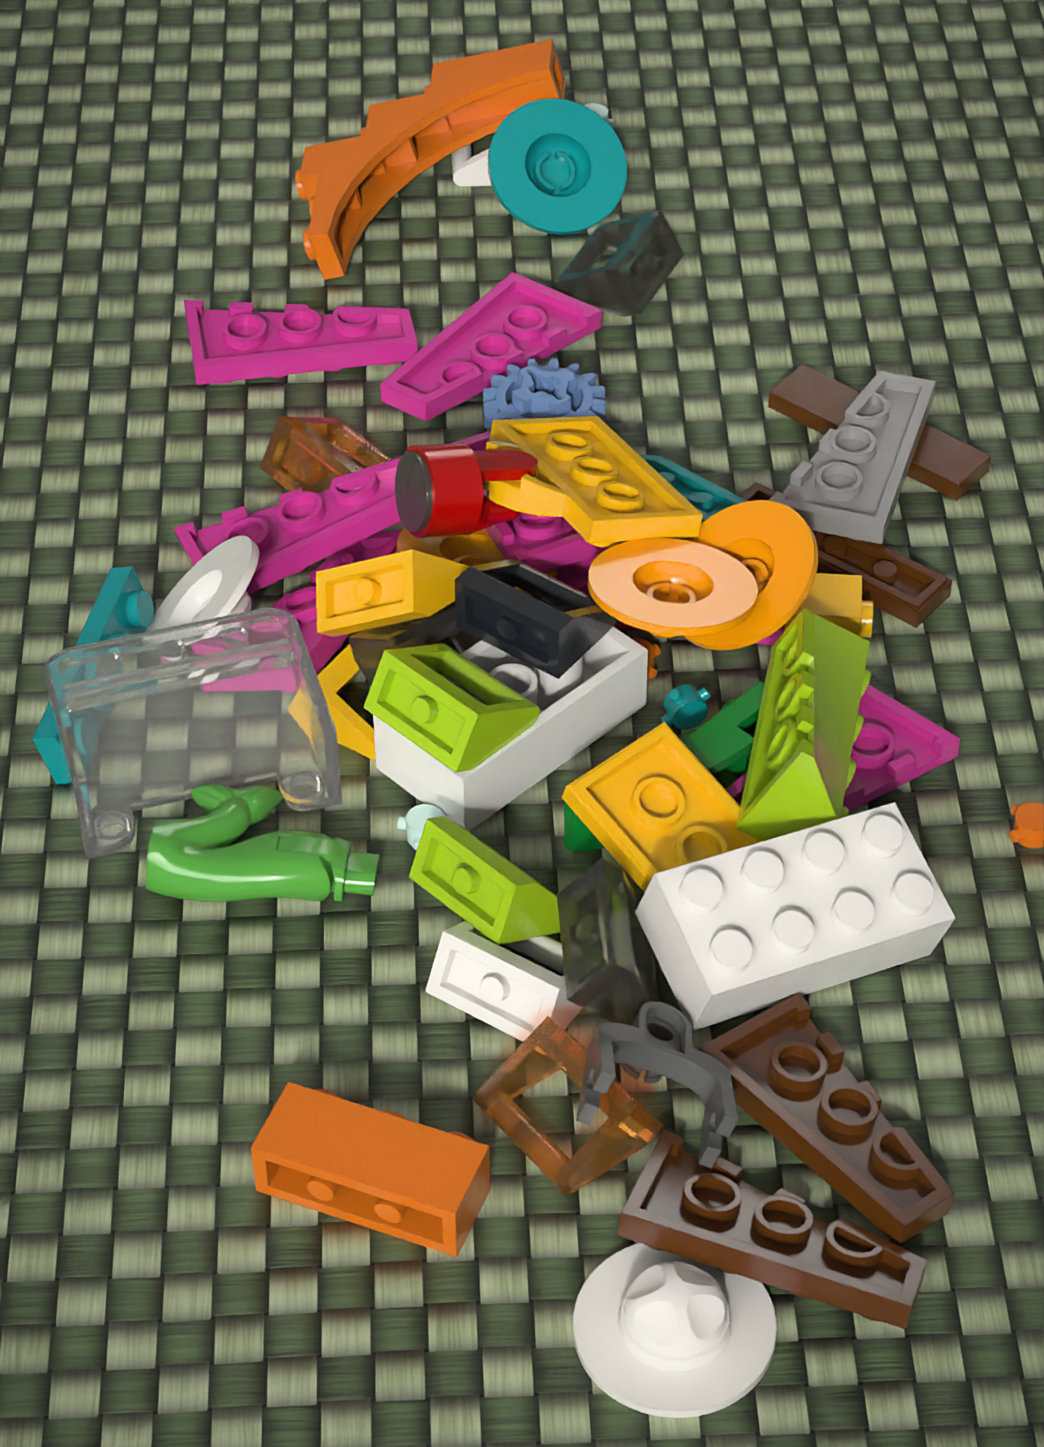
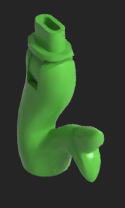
(198, 864)

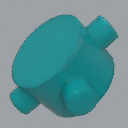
(685, 706)

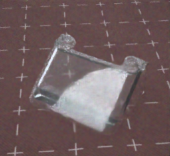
(186, 710)

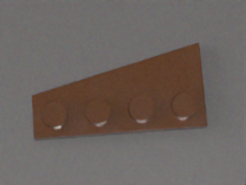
(817, 1109)
(766, 1236)

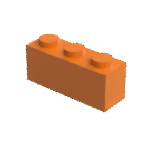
(372, 1168)

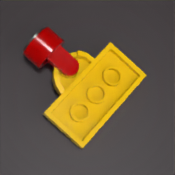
(541, 469)

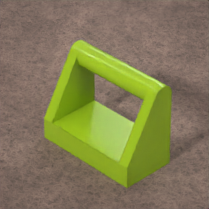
(441, 716)
(482, 884)

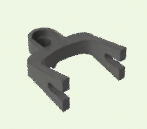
(662, 1045)

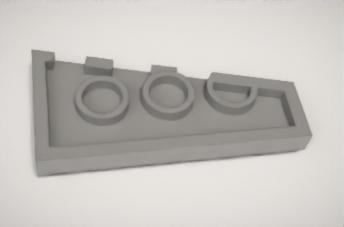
(864, 462)

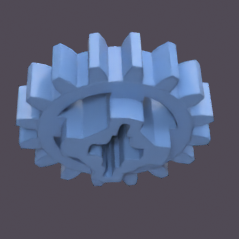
(543, 393)

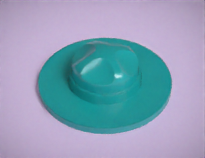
(557, 166)

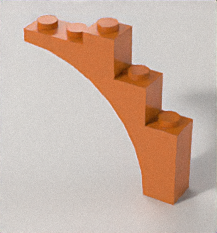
(402, 137)

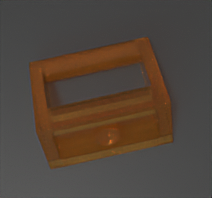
(305, 455)
(538, 1057)

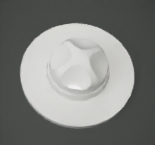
(211, 586)
(672, 1332)

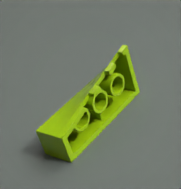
(805, 729)

